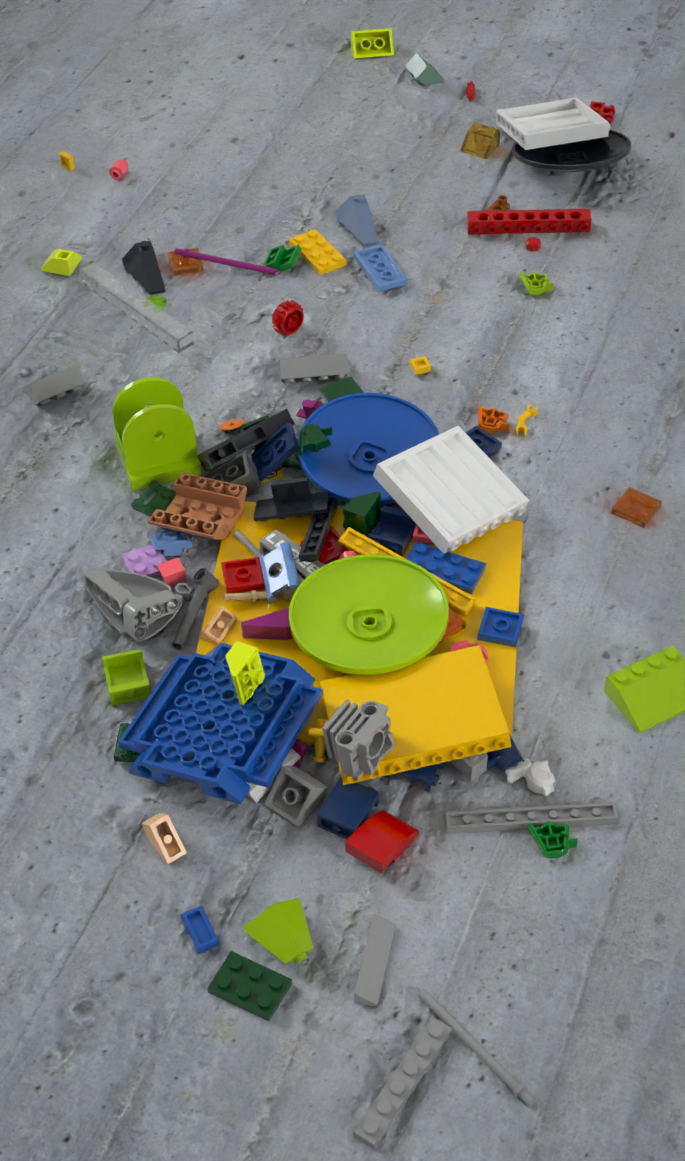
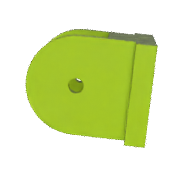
(156, 439)

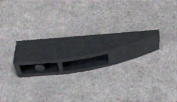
(244, 440)

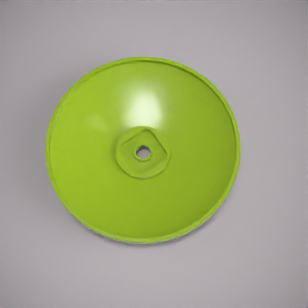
(391, 592)

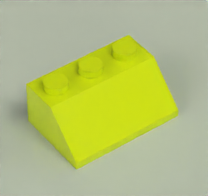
(372, 43)

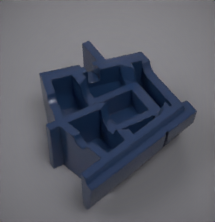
(504, 757)

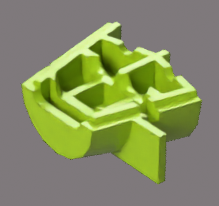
(536, 283)

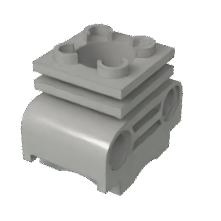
(359, 737)

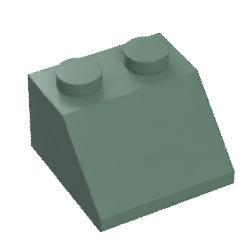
(423, 71)

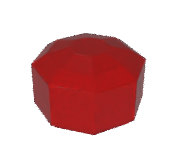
(533, 244)

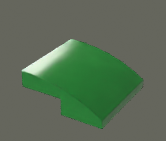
(282, 258)

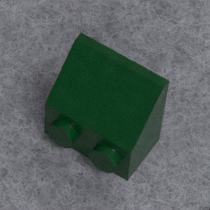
(362, 513)

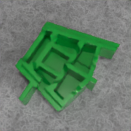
(552, 839)

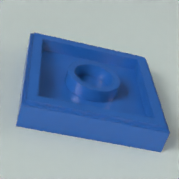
(500, 627)

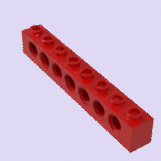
(528, 221)

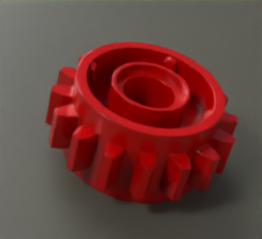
(287, 317)

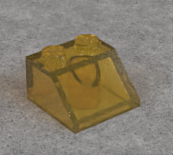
(481, 140)

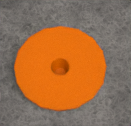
(232, 425)

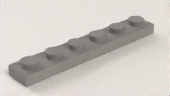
(402, 1083)

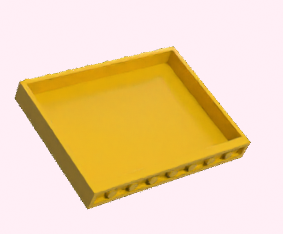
(436, 710)

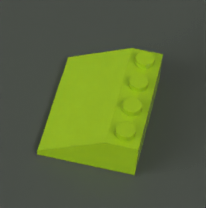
(650, 689)

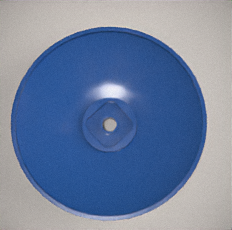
(362, 428)

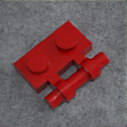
(604, 111)

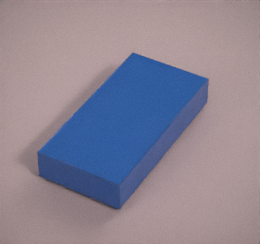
(200, 929)

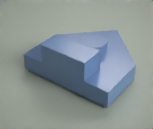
(171, 542)

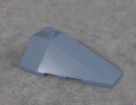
(358, 220)

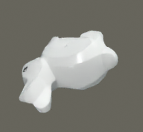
(536, 774)

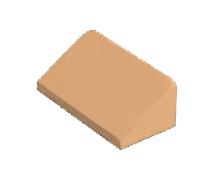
(218, 626)

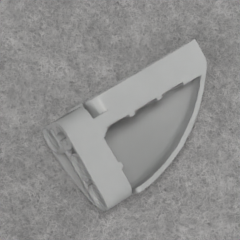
(132, 601)

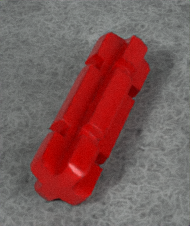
(470, 90)

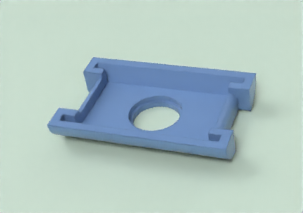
(286, 577)

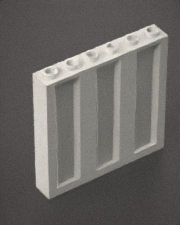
(552, 123)
(450, 489)

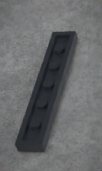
(317, 533)

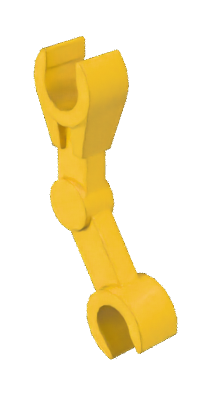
(521, 427)

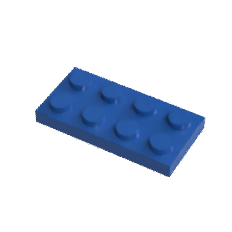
(450, 567)

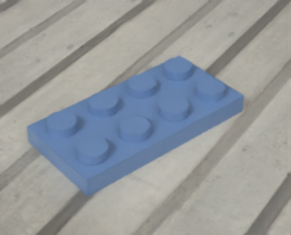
(380, 268)

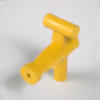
(318, 739)

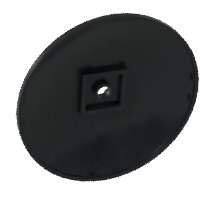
(576, 155)

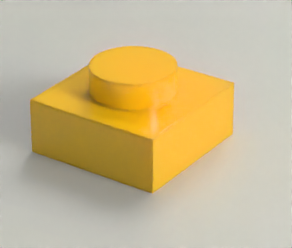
(67, 161)
(420, 365)

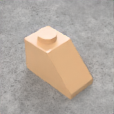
(164, 837)

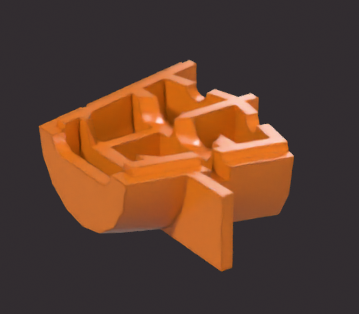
(492, 420)

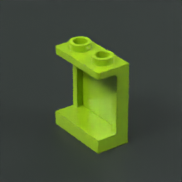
(126, 677)

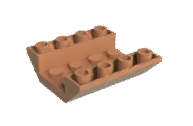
(203, 502)

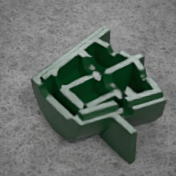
(314, 438)

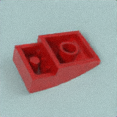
(380, 840)

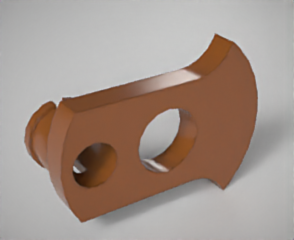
(501, 204)

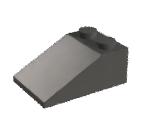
(237, 470)

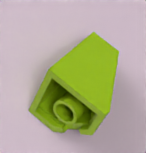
(283, 931)

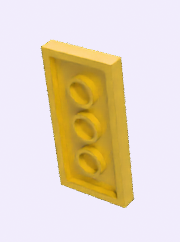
(318, 252)

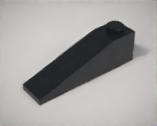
(143, 266)

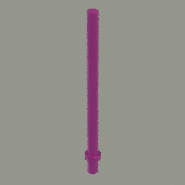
(185, 253)

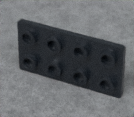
(291, 499)

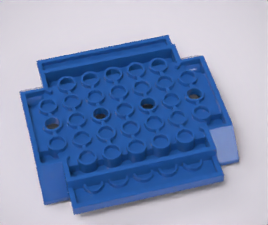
(246, 739)

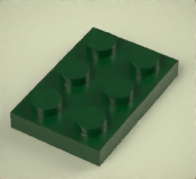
(250, 986)

